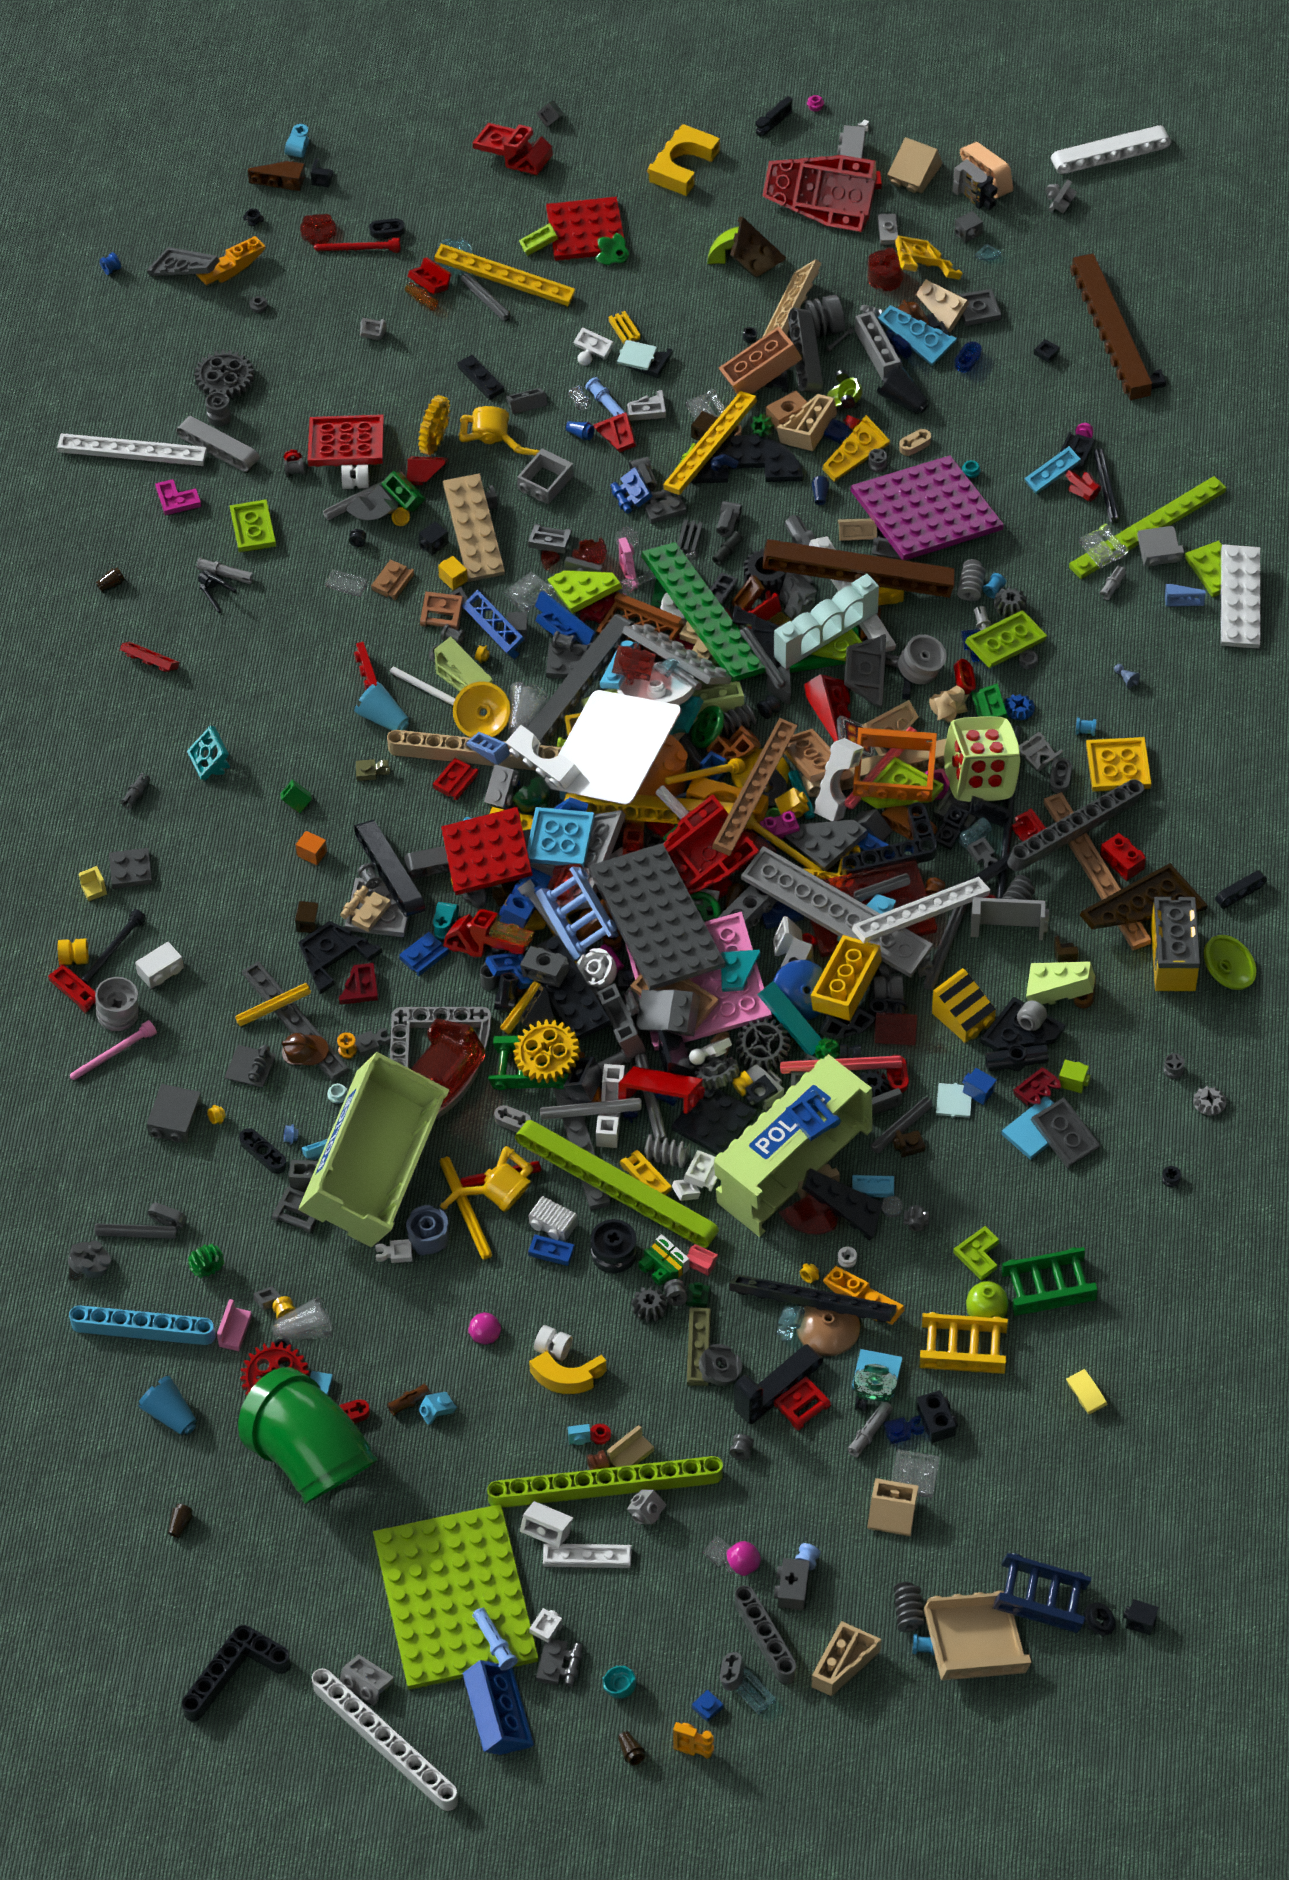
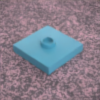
(867, 1357)

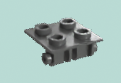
(250, 1065)

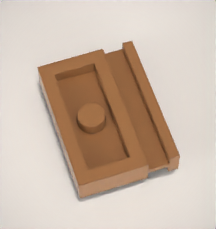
(392, 579)

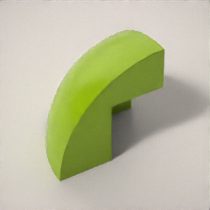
(723, 242)

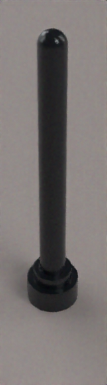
(136, 919)

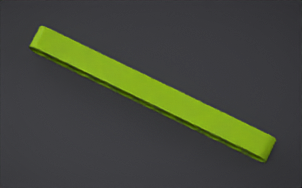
(617, 1183)
(615, 1486)

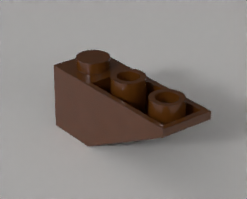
(280, 175)

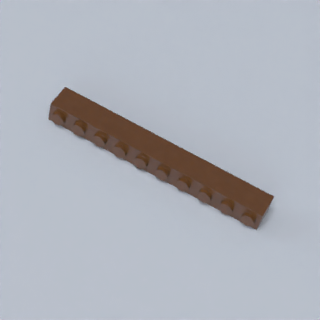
(1111, 327)
(851, 566)

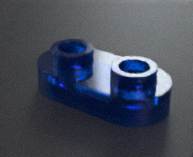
(965, 359)

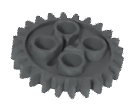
(224, 373)

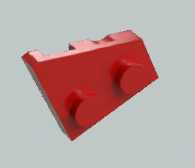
(617, 432)

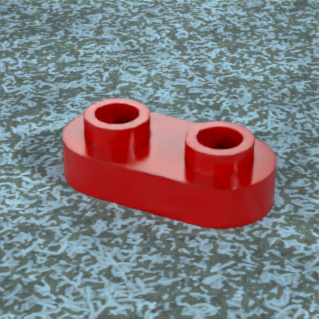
(964, 675)
(898, 1076)

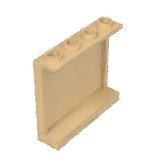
(973, 1637)

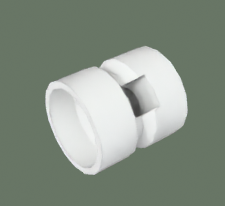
(362, 476)
(548, 1337)

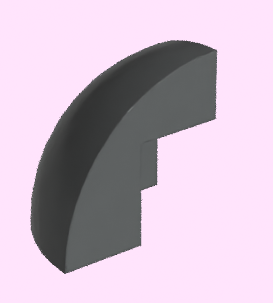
(375, 506)

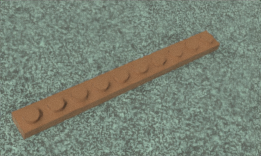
(754, 787)
(1096, 869)

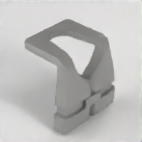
(1035, 748)

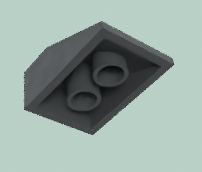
(669, 1011)

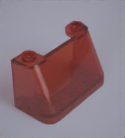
(451, 1056)

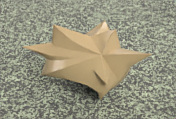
(949, 703)

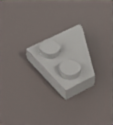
(647, 408)

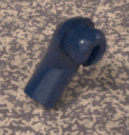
(721, 460)

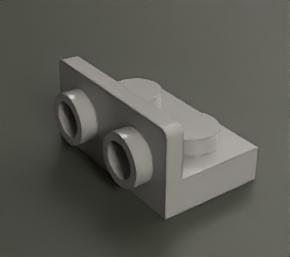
(501, 786)
(365, 1679)

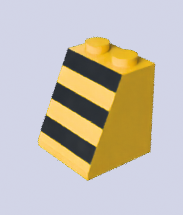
(962, 1006)

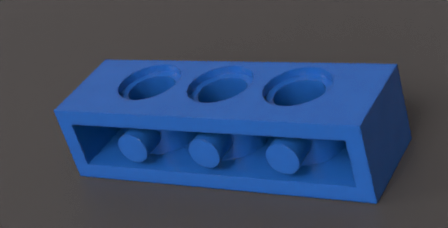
(518, 907)

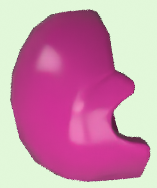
(484, 1328)
(743, 1558)

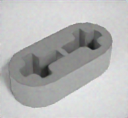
(512, 1119)

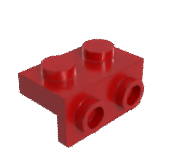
(431, 276)

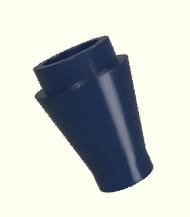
(820, 488)

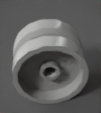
(922, 659)

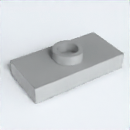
(887, 228)

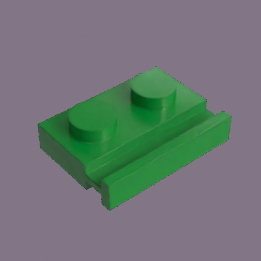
(989, 702)

